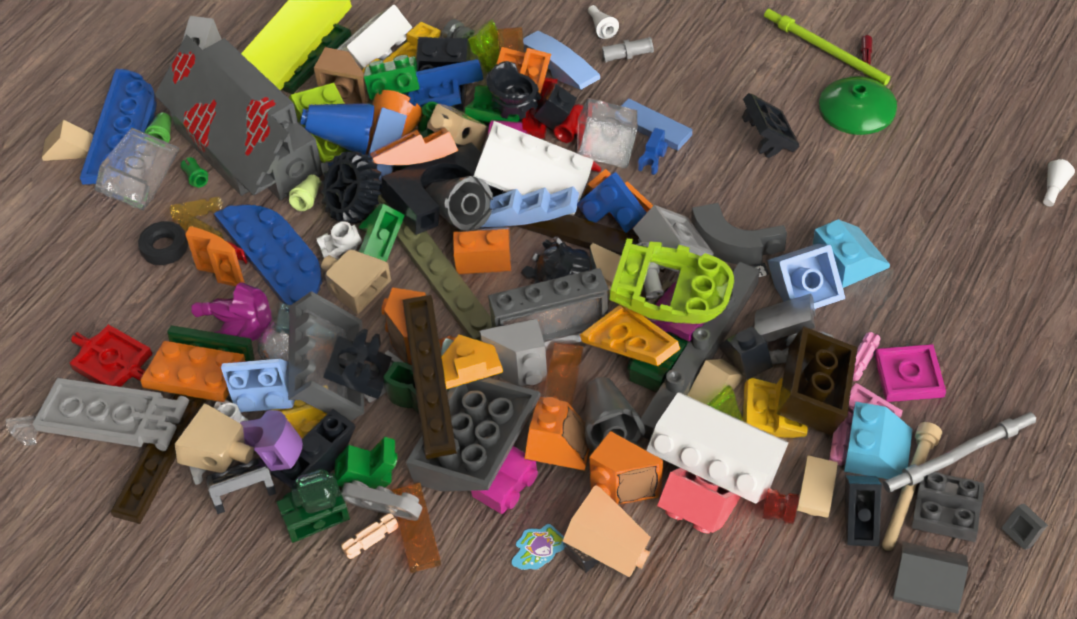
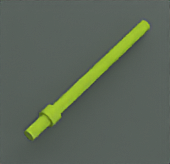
(788, 24)

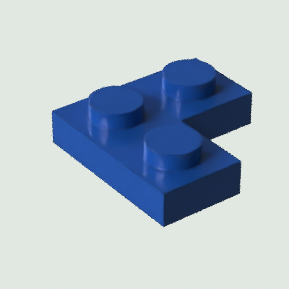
(612, 197)

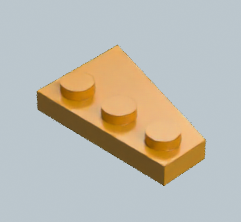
(631, 336)

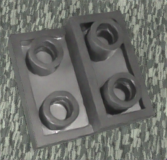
(785, 318)
(948, 506)

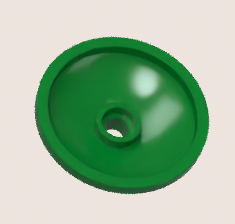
(857, 105)

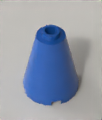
(340, 124)

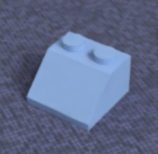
(807, 272)

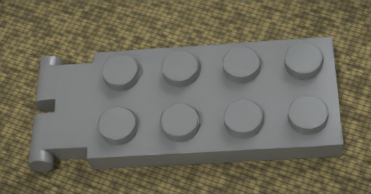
(110, 413)

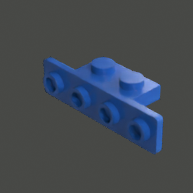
(443, 83)

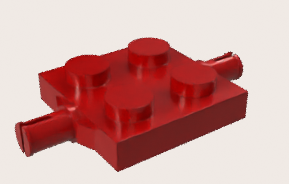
(110, 357)

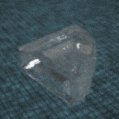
(22, 429)

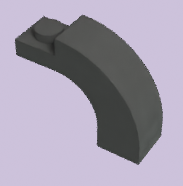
(735, 244)

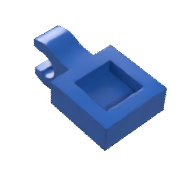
(655, 148)

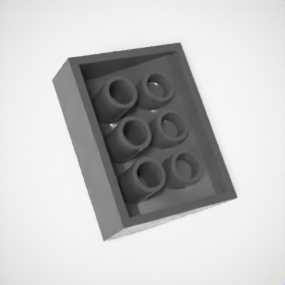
(485, 426)

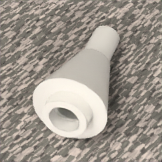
(604, 24)
(1058, 175)

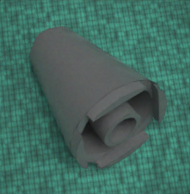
(463, 201)
(609, 411)

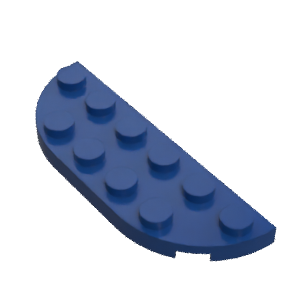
(127, 106)
(273, 250)

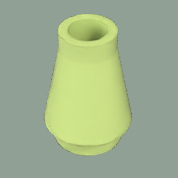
(304, 194)

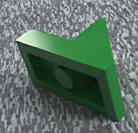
(381, 232)

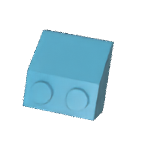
(852, 251)
(877, 442)

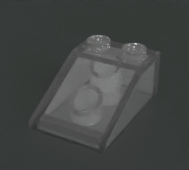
(135, 168)

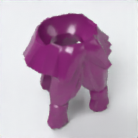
(244, 314)

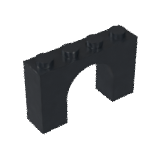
(406, 187)

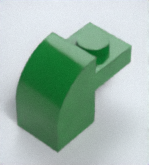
(366, 466)

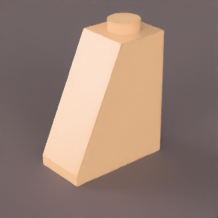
(608, 533)

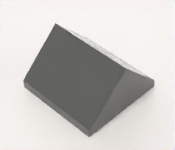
(931, 577)

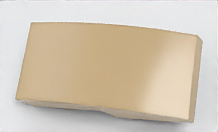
(817, 486)

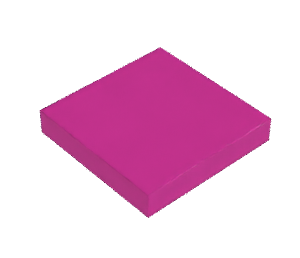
(909, 373)

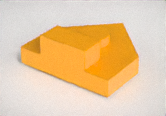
(469, 361)

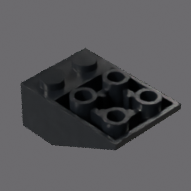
(442, 52)

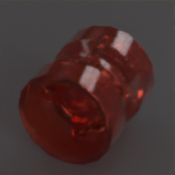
(773, 505)

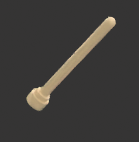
(926, 437)

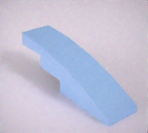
(564, 62)
(534, 207)

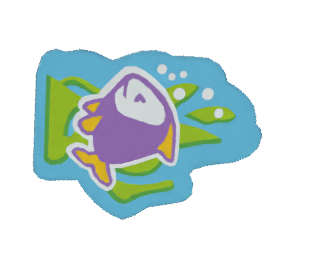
(537, 547)

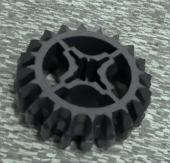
(351, 187)

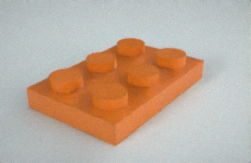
(189, 371)

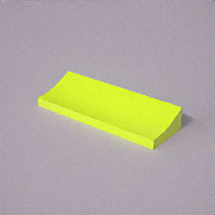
(292, 36)

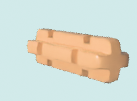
(369, 535)

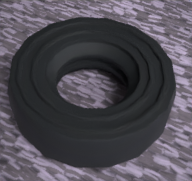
(166, 255)

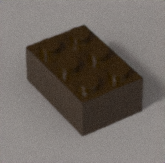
(817, 381)

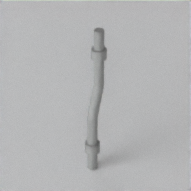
(915, 474)

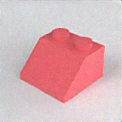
(697, 501)

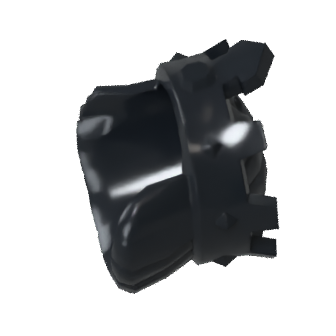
(511, 90)
(556, 262)

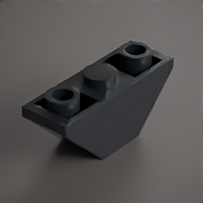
(319, 448)

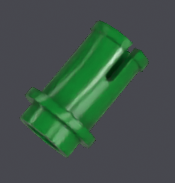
(427, 111)
(196, 176)

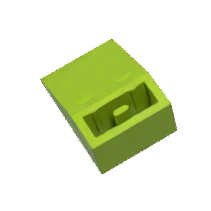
(320, 95)

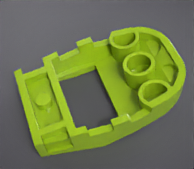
(700, 291)

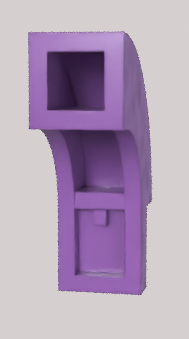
(273, 440)

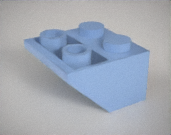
(258, 384)

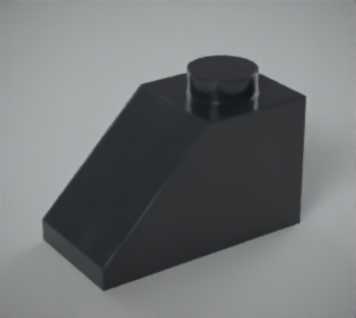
(554, 106)
(747, 352)
(862, 510)

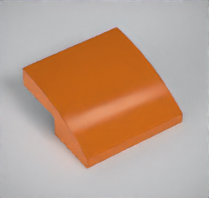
(532, 63)
(214, 256)

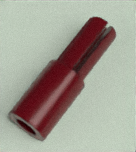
(866, 48)

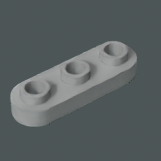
(382, 500)

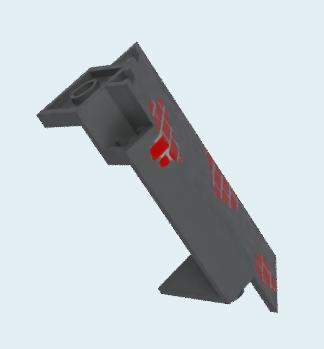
(238, 119)

